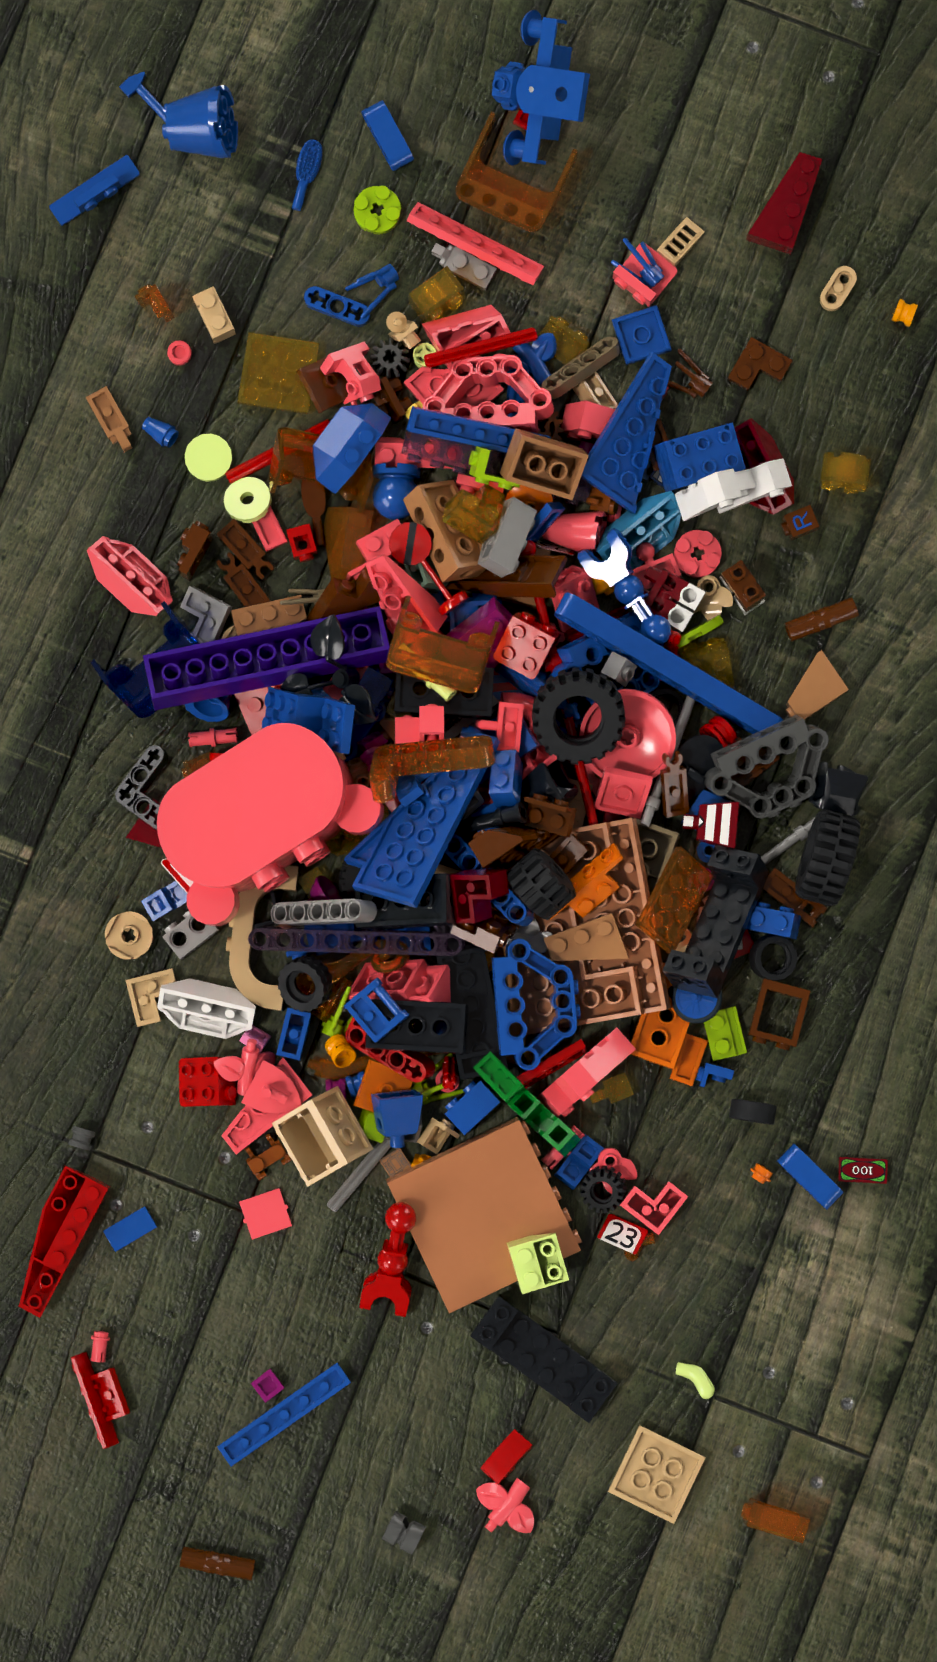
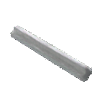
(358, 1175)

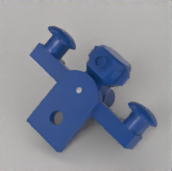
(541, 90)

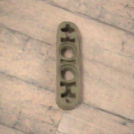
(602, 352)

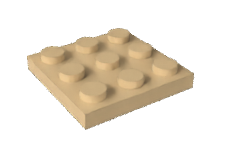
(656, 1474)

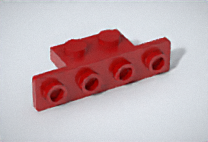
(102, 1397)

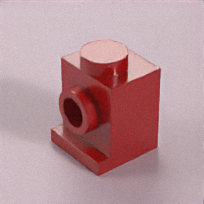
(302, 534)

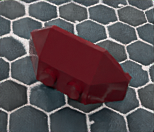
(757, 448)

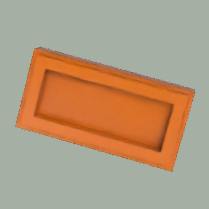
(689, 1060)

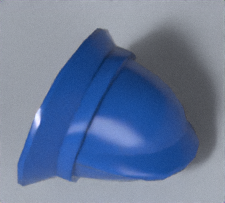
(211, 710)

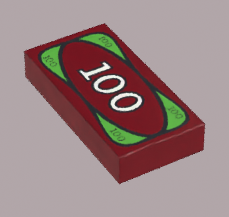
(862, 1170)

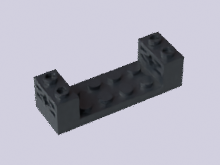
(721, 924)
(472, 986)
(544, 1358)

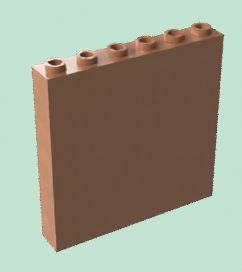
(474, 1204)

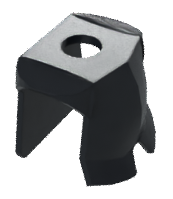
(554, 784)
(838, 789)

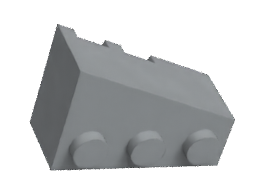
(504, 547)

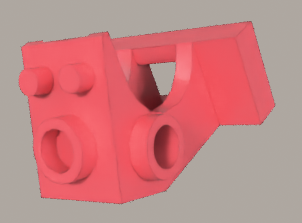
(345, 362)

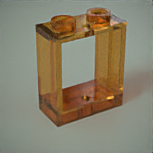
(775, 1520)

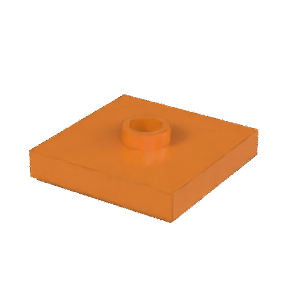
(379, 1079)

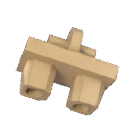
(402, 329)

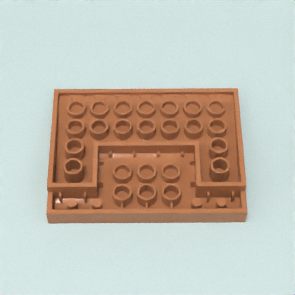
(608, 986)

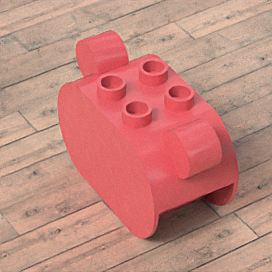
(257, 814)

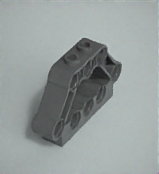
(804, 767)

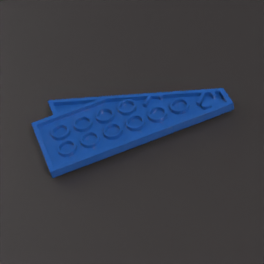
(409, 844)

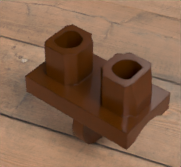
(388, 401)

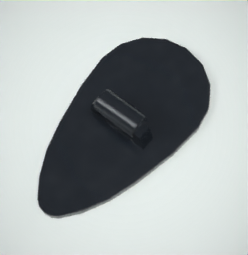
(698, 761)

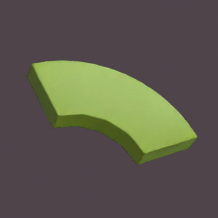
(700, 630)

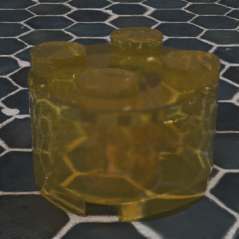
(846, 472)

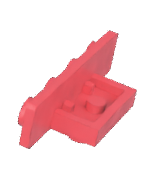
(373, 546)

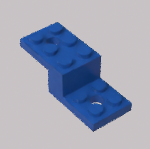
(320, 714)

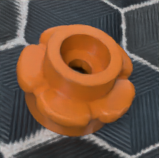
(761, 1173)

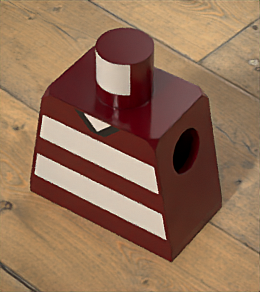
(714, 823)

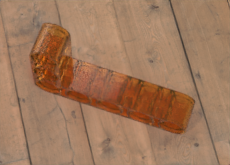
(426, 757)

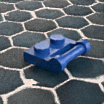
(370, 1016)

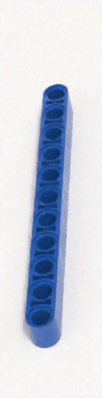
(664, 664)

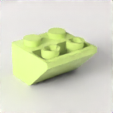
(537, 1262)

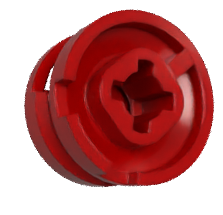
(719, 729)

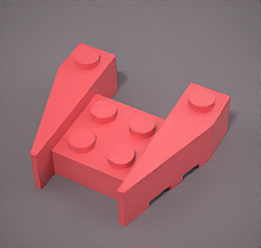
(585, 1074)

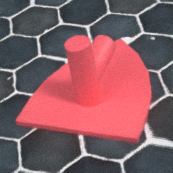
(272, 1091)

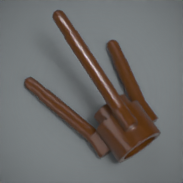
(700, 381)

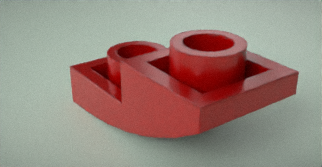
(506, 1456)

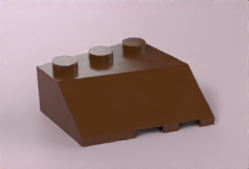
(508, 845)

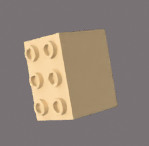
(322, 1136)

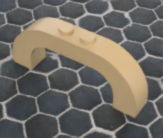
(259, 993)

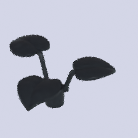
(328, 641)

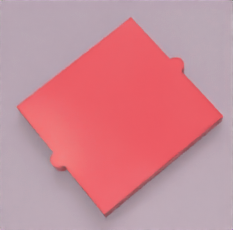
(265, 1213)

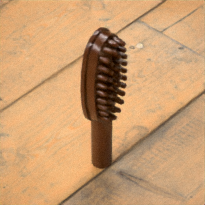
(314, 504)

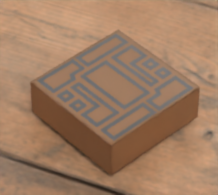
(395, 1162)

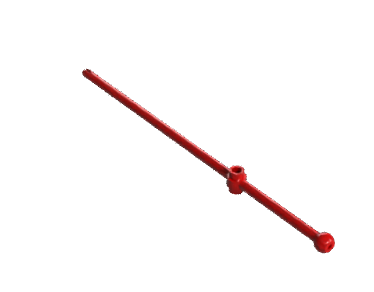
(551, 661)

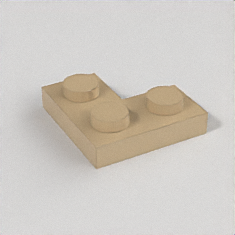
(143, 995)

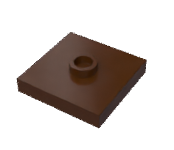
(324, 390)

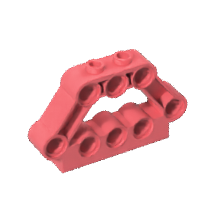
(456, 386)

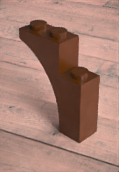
(345, 597)

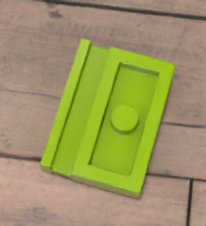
(725, 1034)

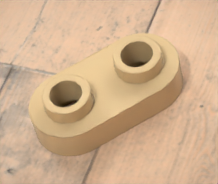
(837, 288)

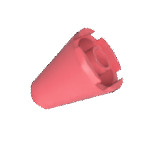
(578, 531)

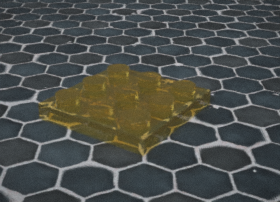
(271, 375)

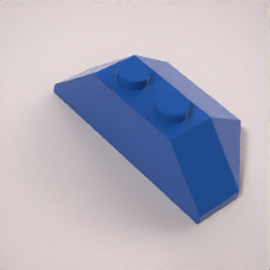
(347, 443)

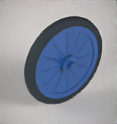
(695, 1007)

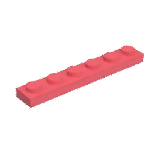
(475, 243)

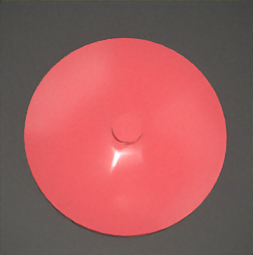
(645, 738)

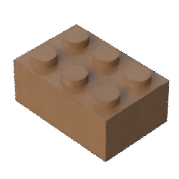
(544, 464)

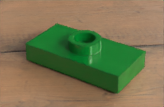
(498, 1077)

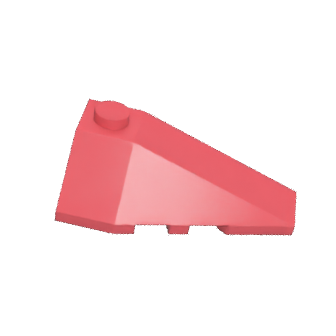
(393, 587)

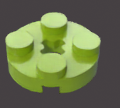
(372, 222)

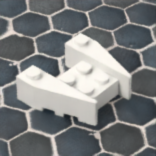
(733, 489)

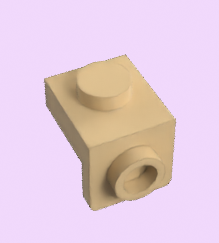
(436, 1134)

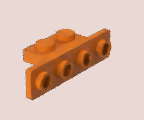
(593, 882)

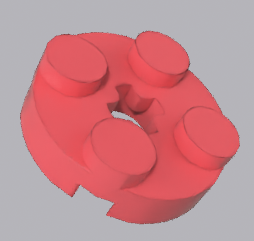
(709, 560)

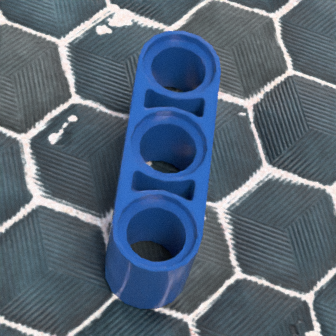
(387, 135)
(810, 1176)

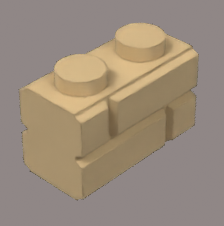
(214, 315)

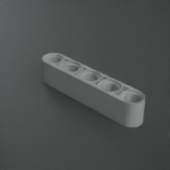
(323, 912)

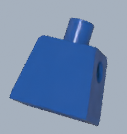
(397, 1114)

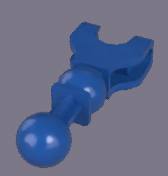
(627, 587)

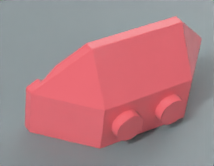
(129, 576)

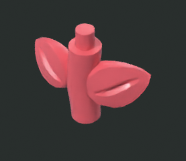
(244, 1068)
(506, 1506)

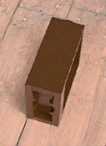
(787, 990)

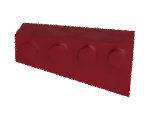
(784, 212)

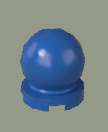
(392, 488)

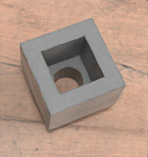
(619, 669)

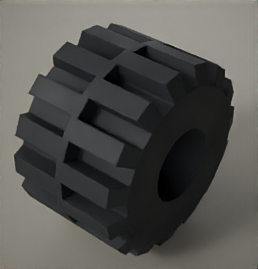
(541, 884)

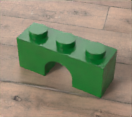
(544, 1122)

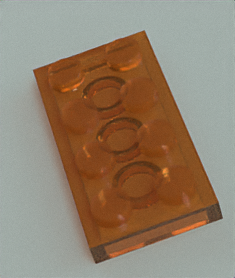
(674, 900)

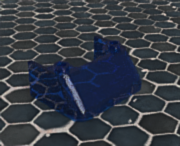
(133, 684)

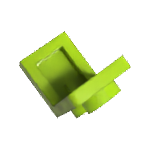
(478, 462)

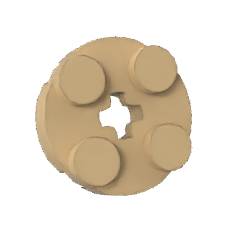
(125, 922)

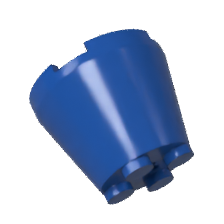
(202, 123)

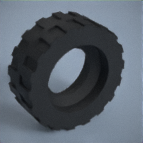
(290, 990)

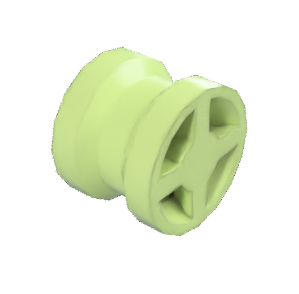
(420, 351)

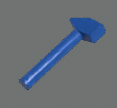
(134, 84)

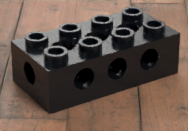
(458, 707)
(396, 915)
(427, 1040)

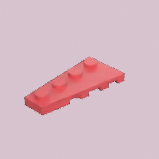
(253, 1123)

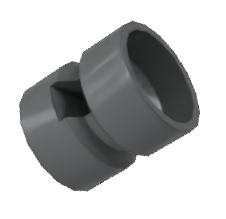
(403, 1532)

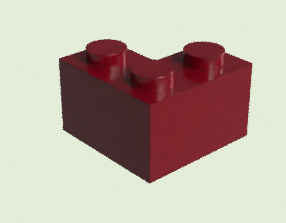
(474, 891)

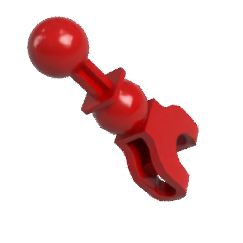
(392, 1261)

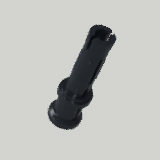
(501, 817)

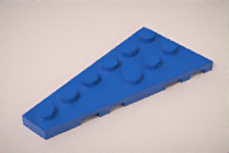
(626, 441)

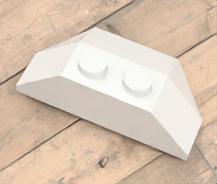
(206, 1008)

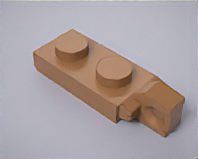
(110, 417)

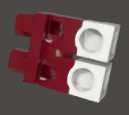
(670, 588)

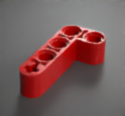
(390, 1057)

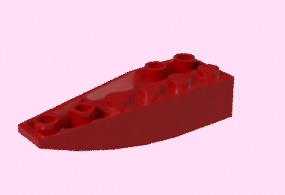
(59, 1234)

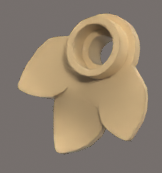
(713, 601)

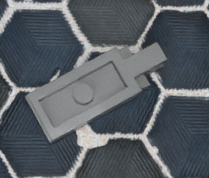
(465, 265)

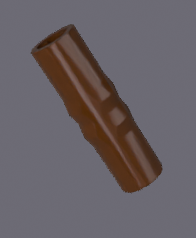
(821, 619)
(217, 1563)

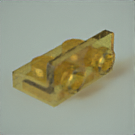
(569, 343)

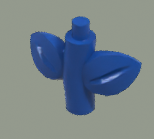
(535, 355)

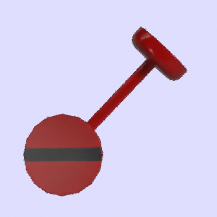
(411, 545)

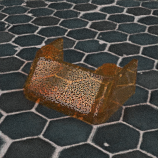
(294, 458)
(438, 656)

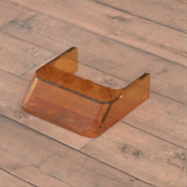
(504, 195)

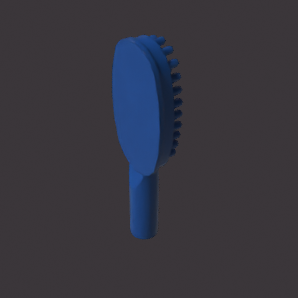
(306, 169)

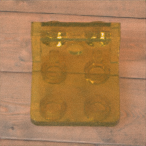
(711, 658)

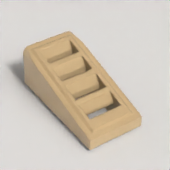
(662, 250)

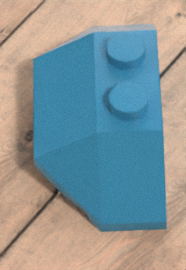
(653, 522)

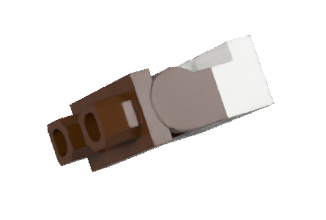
(746, 589)

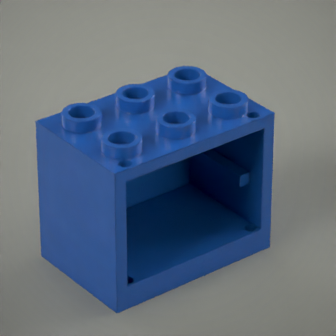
(697, 456)

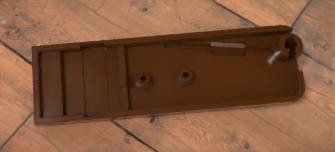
(532, 578)

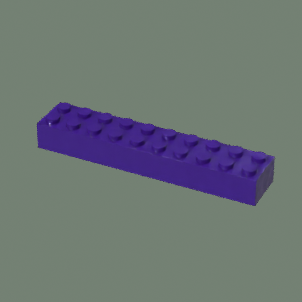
(260, 659)

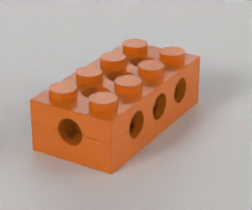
(673, 1031)

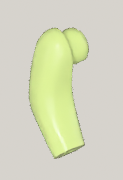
(698, 1377)

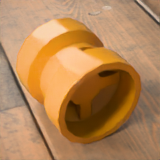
(340, 1051)

